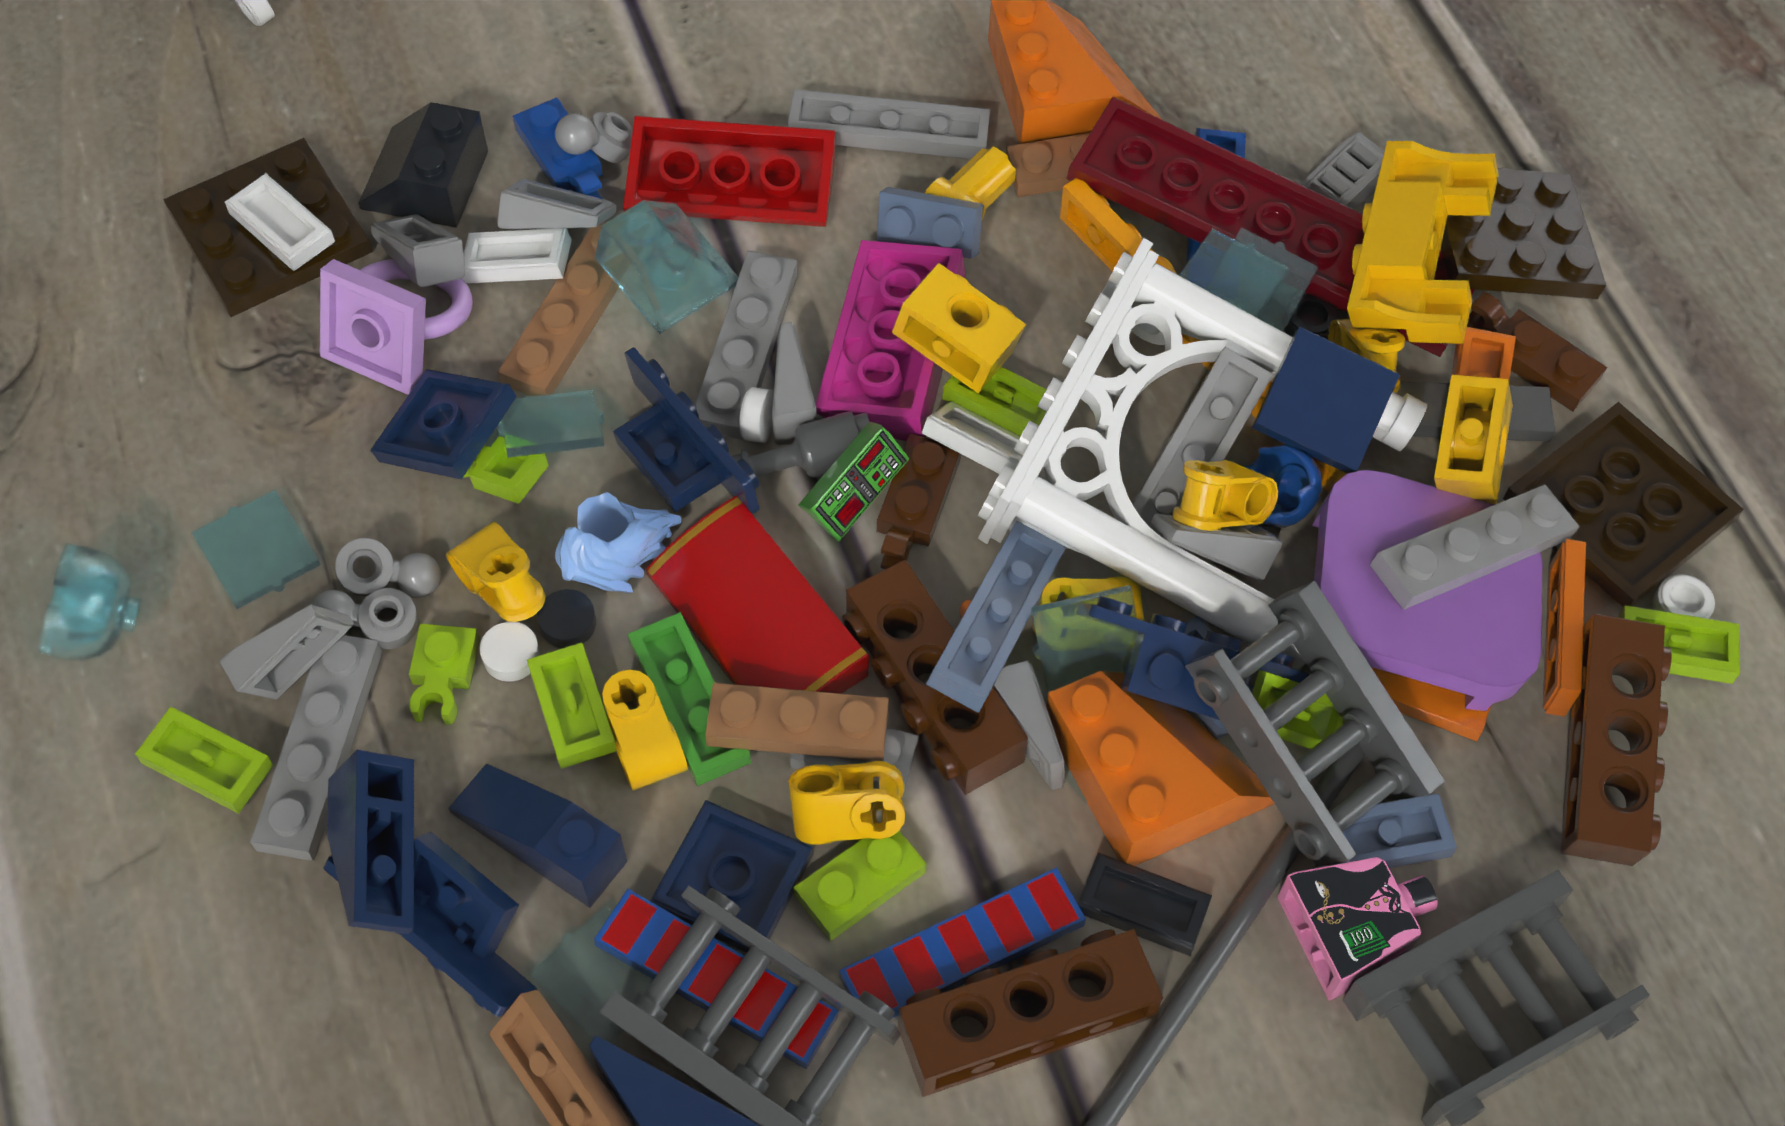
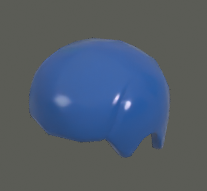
(1296, 480)

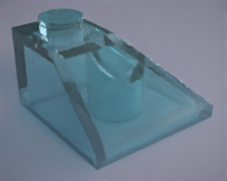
(662, 262)

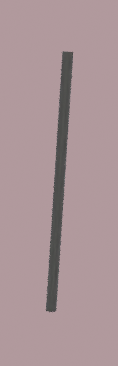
(1215, 955)

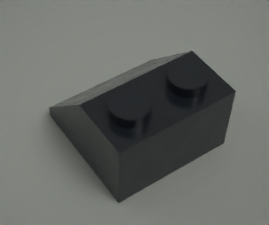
(428, 165)

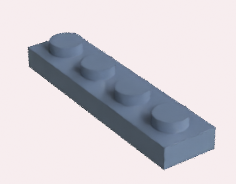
(996, 617)

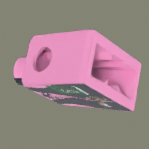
(1354, 918)

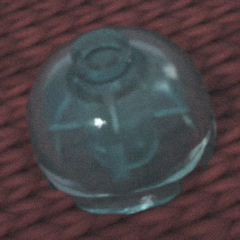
(87, 605)

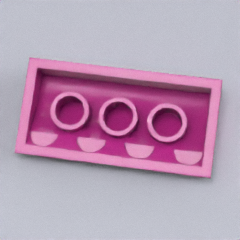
(868, 363)

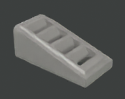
(1357, 159)
(545, 206)
(421, 249)
(792, 390)
(1241, 548)
(284, 652)
(1023, 698)

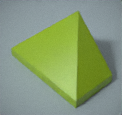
(1307, 727)

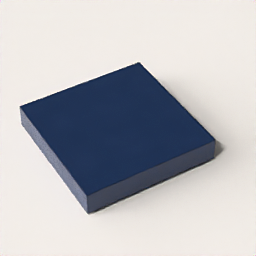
(1326, 401)
(443, 423)
(741, 862)

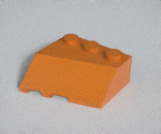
(1053, 70)
(1148, 768)

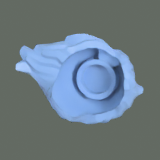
(612, 542)

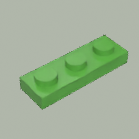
(684, 689)

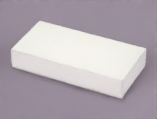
(280, 222)
(516, 255)
(973, 437)

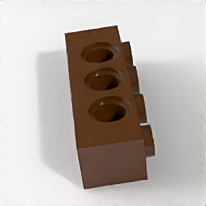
(900, 602)
(1590, 821)
(948, 1059)

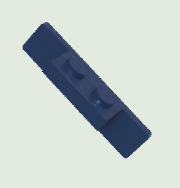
(675, 447)
(1163, 651)
(461, 924)

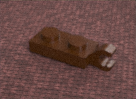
(1540, 353)
(916, 498)

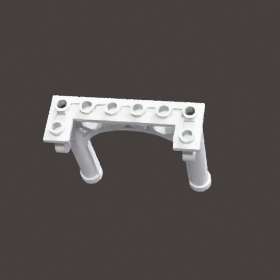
(1156, 309)

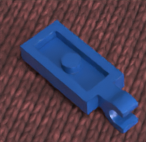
(563, 170)

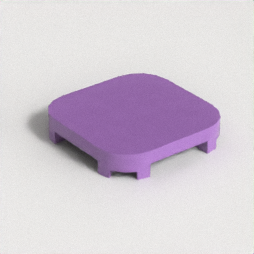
(1467, 640)

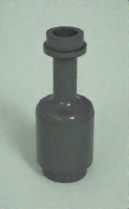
(814, 448)

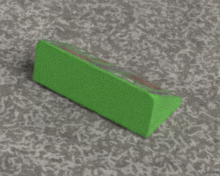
(854, 480)

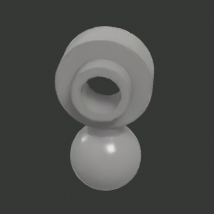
(604, 134)
(415, 574)
(364, 615)

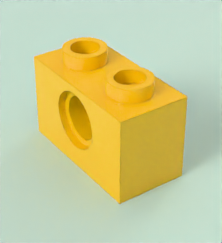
(932, 320)
(1474, 437)

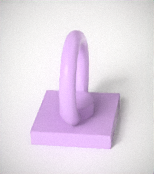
(379, 325)

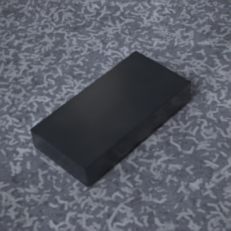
(1144, 902)

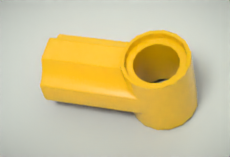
(978, 180)

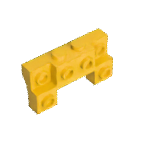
(1404, 239)

